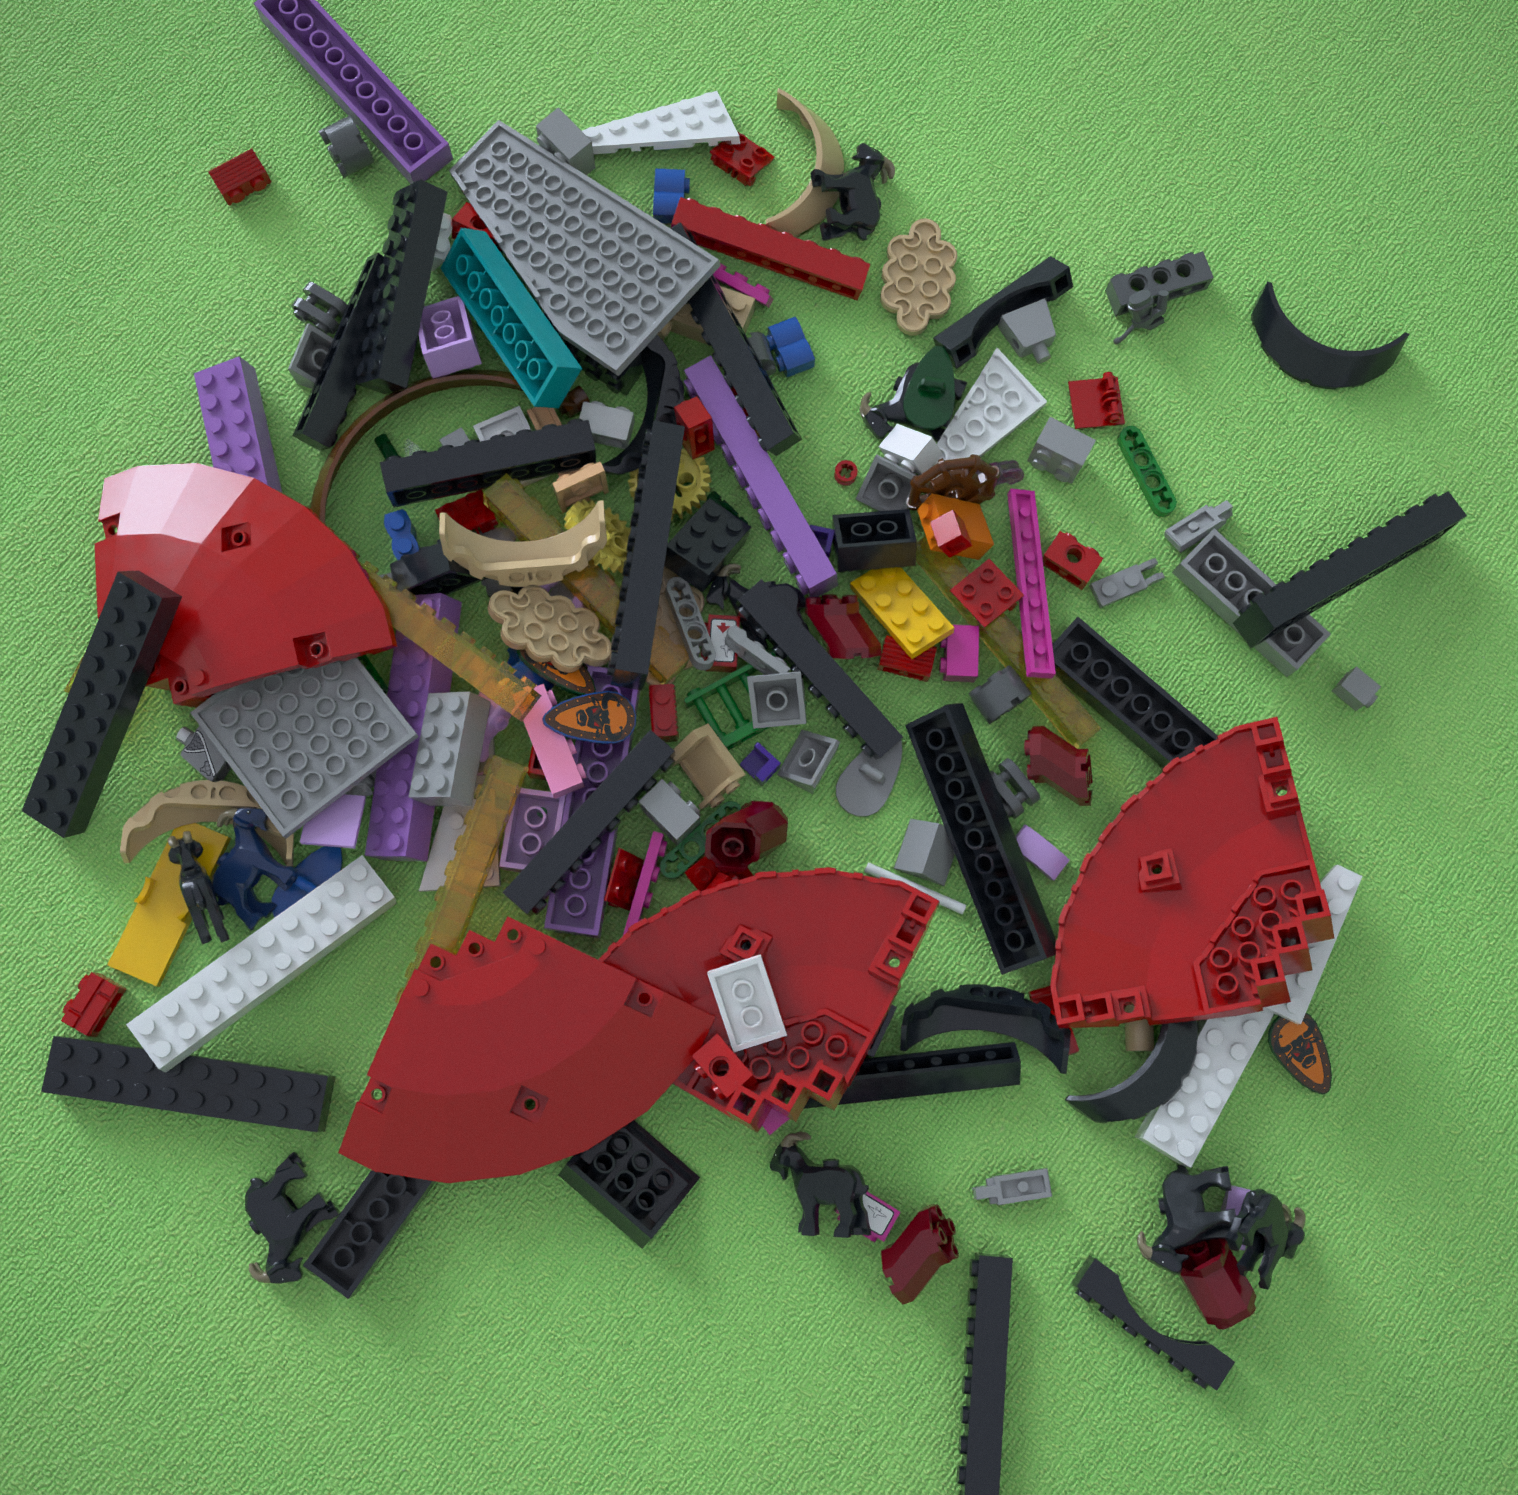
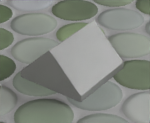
(309, 356)
(885, 486)
(777, 699)
(808, 760)
(925, 852)

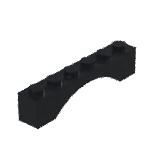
(963, 338)
(1199, 1357)

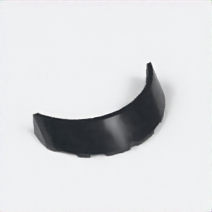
(1313, 361)
(663, 393)
(987, 1010)
(1151, 1084)

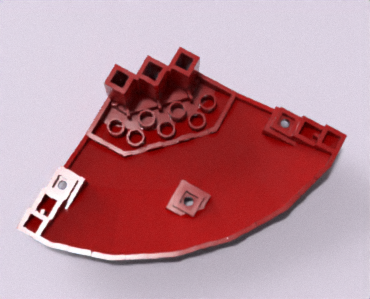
(245, 603)
(1221, 915)
(827, 960)
(507, 1028)

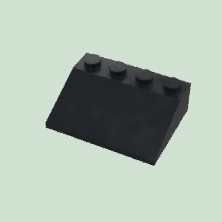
(631, 1181)

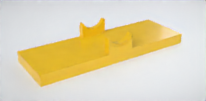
(161, 911)

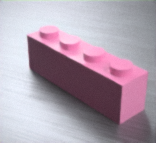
(553, 749)

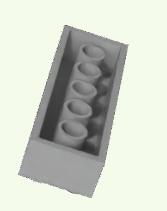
(1228, 583)

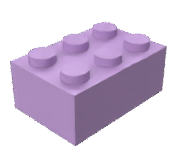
(448, 337)
(528, 832)

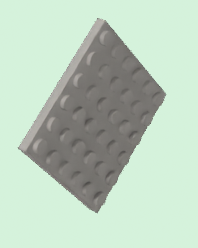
(304, 736)

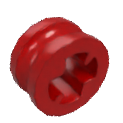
(853, 474)

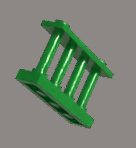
(744, 728)

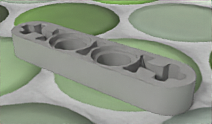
(693, 622)

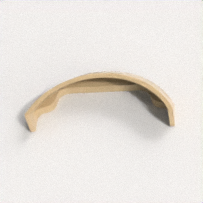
(812, 204)
(527, 561)
(193, 804)

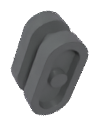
(305, 309)
(1025, 790)

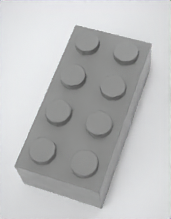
(449, 749)

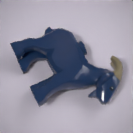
(245, 866)

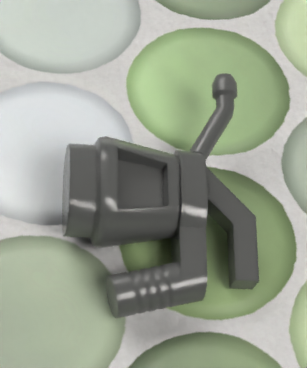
(1143, 312)

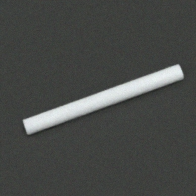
(944, 900)

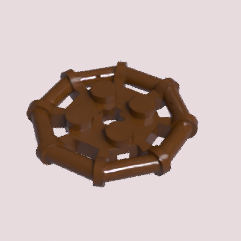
(956, 481)

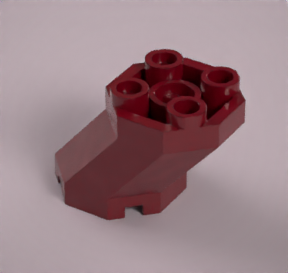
(842, 626)
(1059, 765)
(746, 836)
(919, 1253)
(1216, 1284)

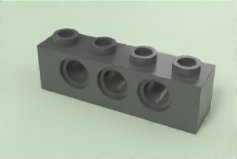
(1191, 265)

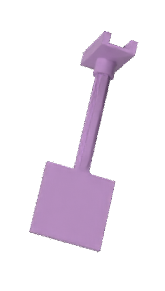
(336, 824)

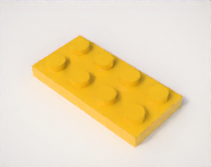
(902, 609)

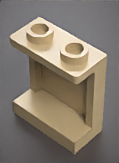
(708, 765)

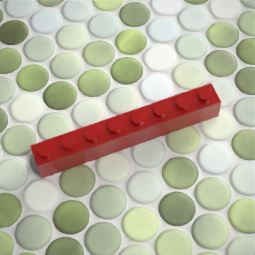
(772, 249)

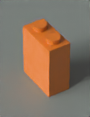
(969, 512)

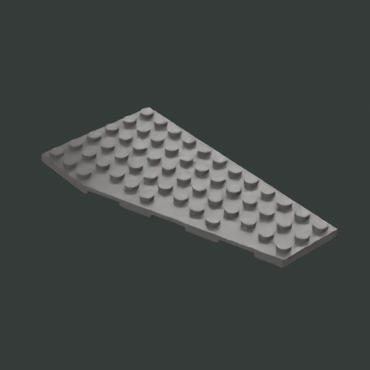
(584, 252)

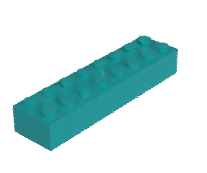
(510, 318)

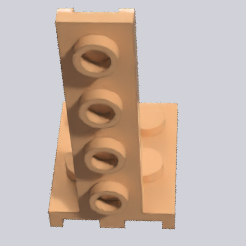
(575, 484)

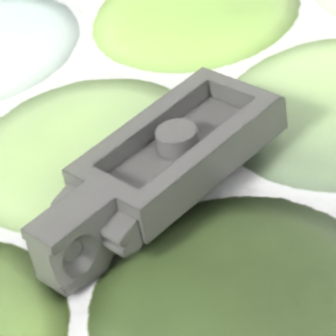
(1198, 525)
(1015, 1187)

